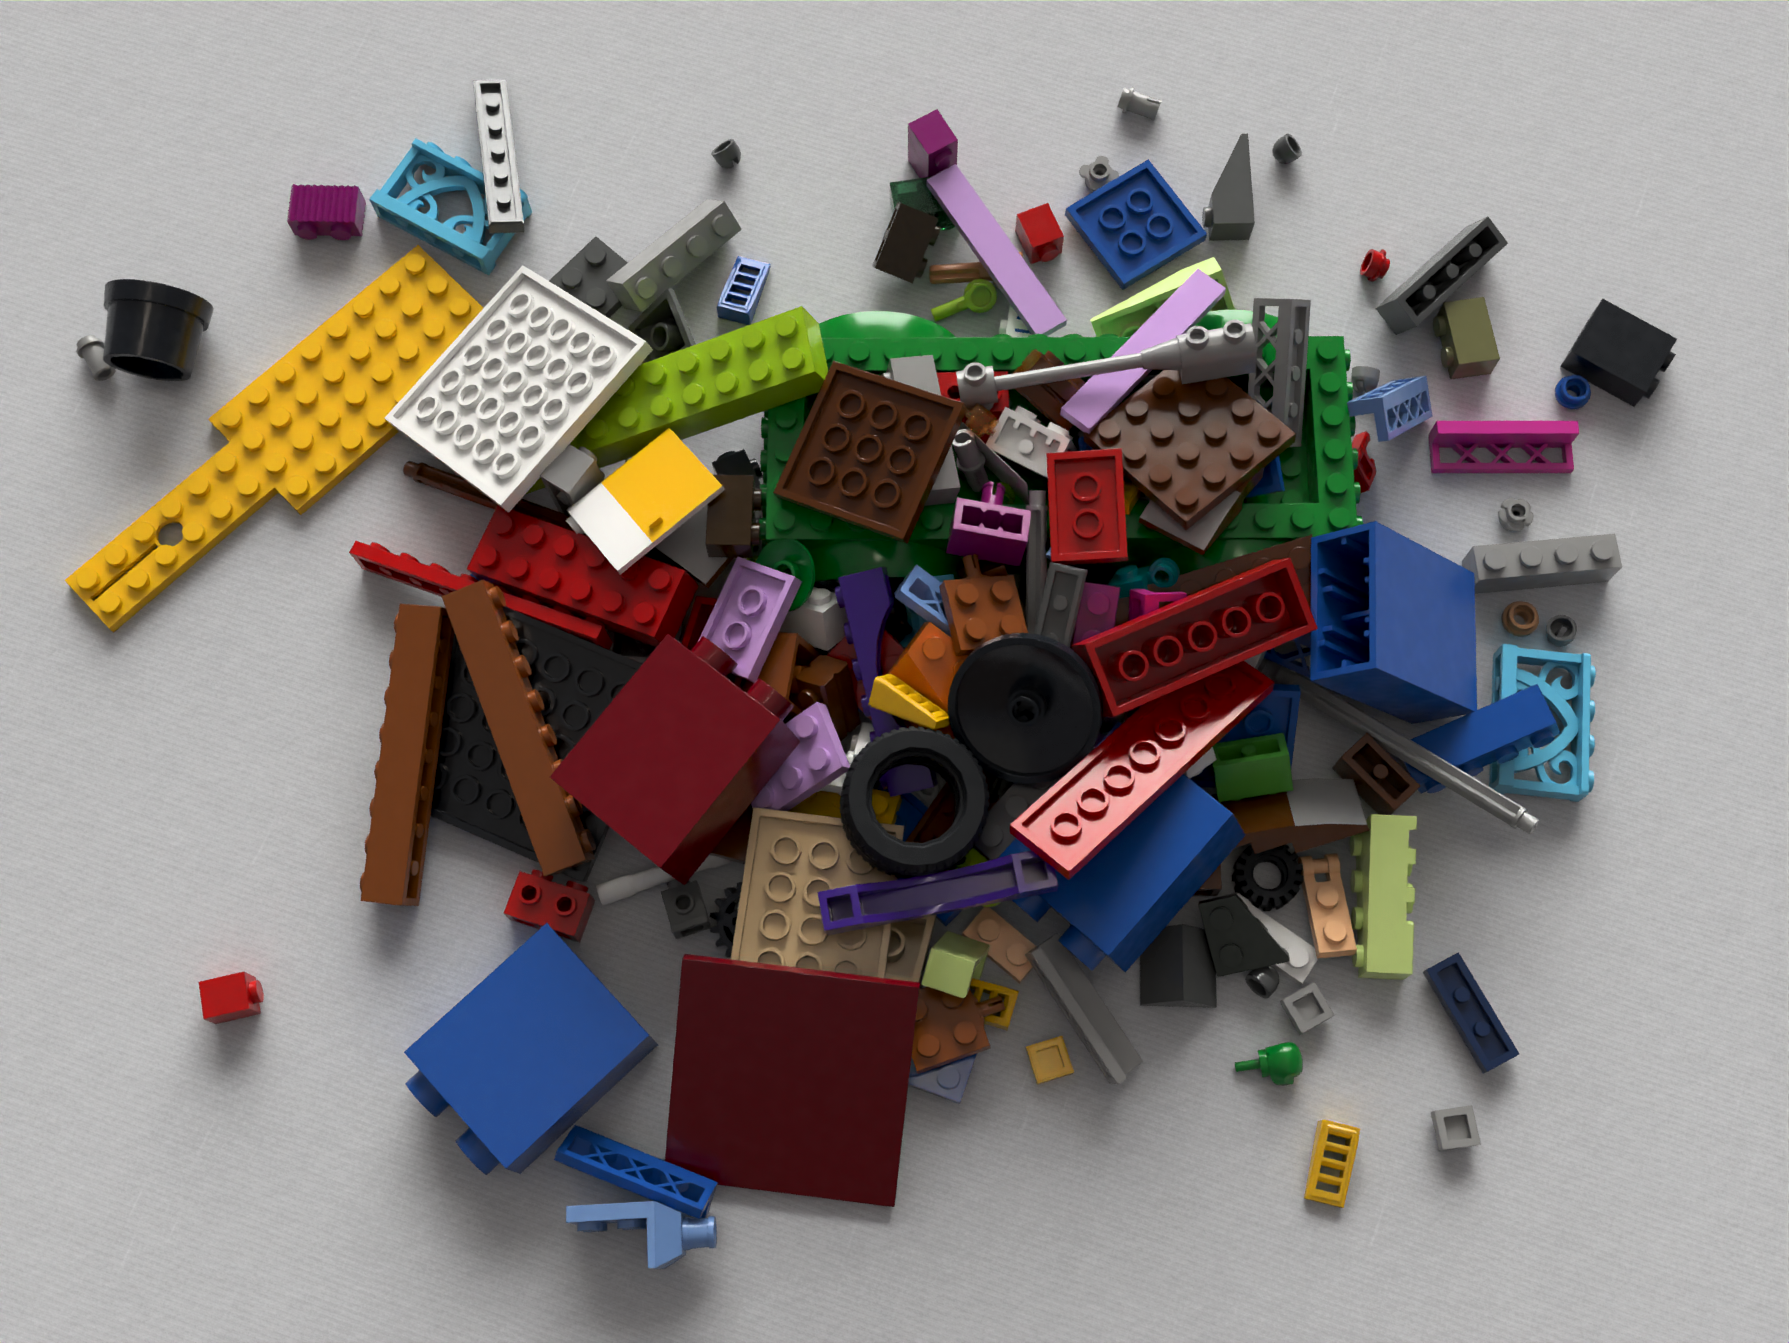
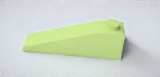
(1134, 312)

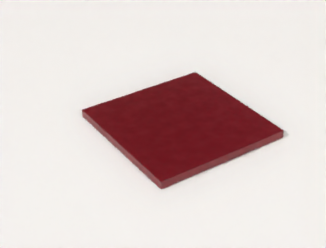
(791, 1078)

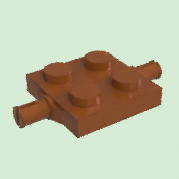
(980, 607)
(950, 1027)

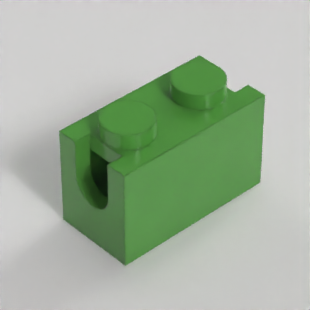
(1252, 767)

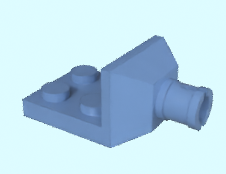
(667, 1229)

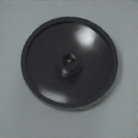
(1025, 707)

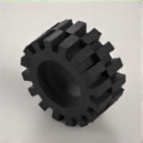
(1268, 898)

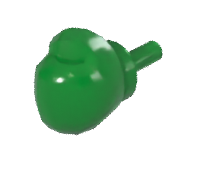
(1279, 1062)

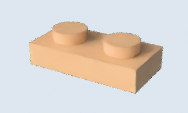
(1005, 942)

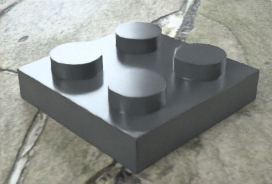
(587, 276)

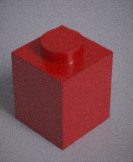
(1039, 234)
(230, 997)

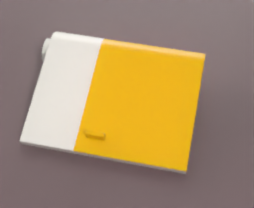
(644, 500)

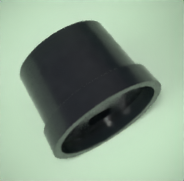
(153, 328)

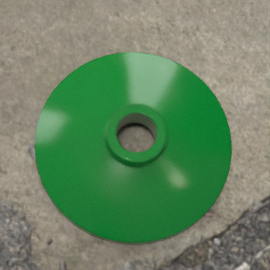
(791, 557)

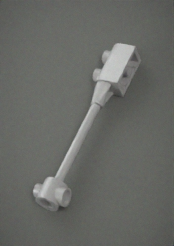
(1197, 356)

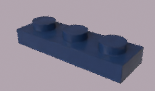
(1471, 1013)

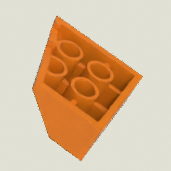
(929, 667)

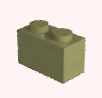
(1466, 338)

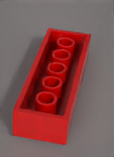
(574, 574)
(1197, 636)

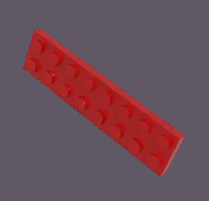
(1136, 766)

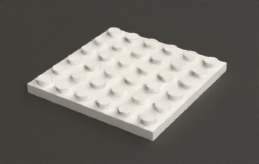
(518, 386)

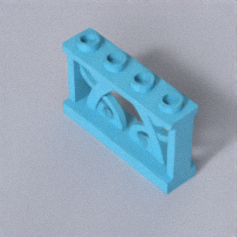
(461, 176)
(1576, 719)

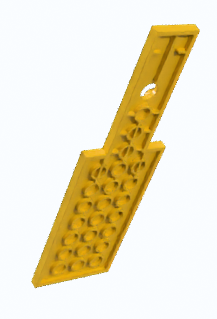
(291, 430)

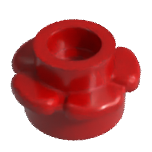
(1375, 265)

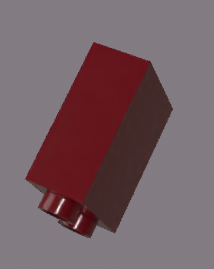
(679, 754)

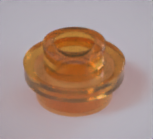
(981, 420)

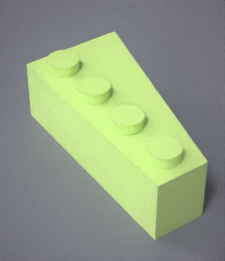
(1383, 897)

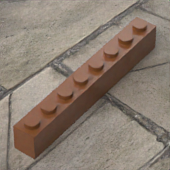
(518, 726)
(408, 756)

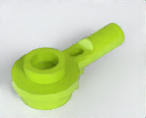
(978, 296)

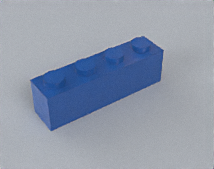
(1489, 735)

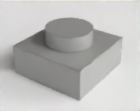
(1307, 1008)
(1455, 1128)

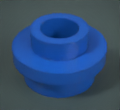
(1576, 384)

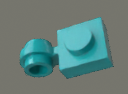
(1138, 578)

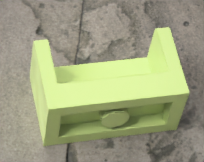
(954, 964)

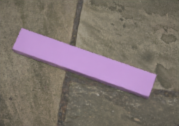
(996, 252)
(1173, 318)

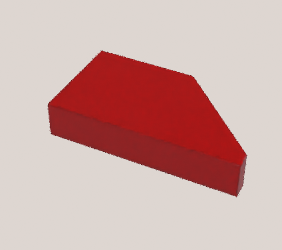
(1366, 467)

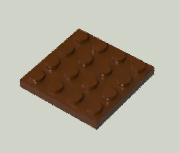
(1191, 442)
(870, 451)

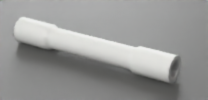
(631, 884)

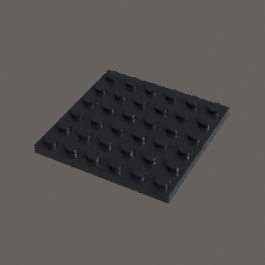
(470, 779)

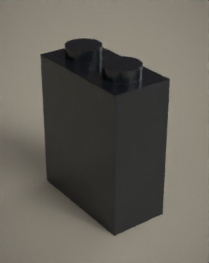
(1620, 353)

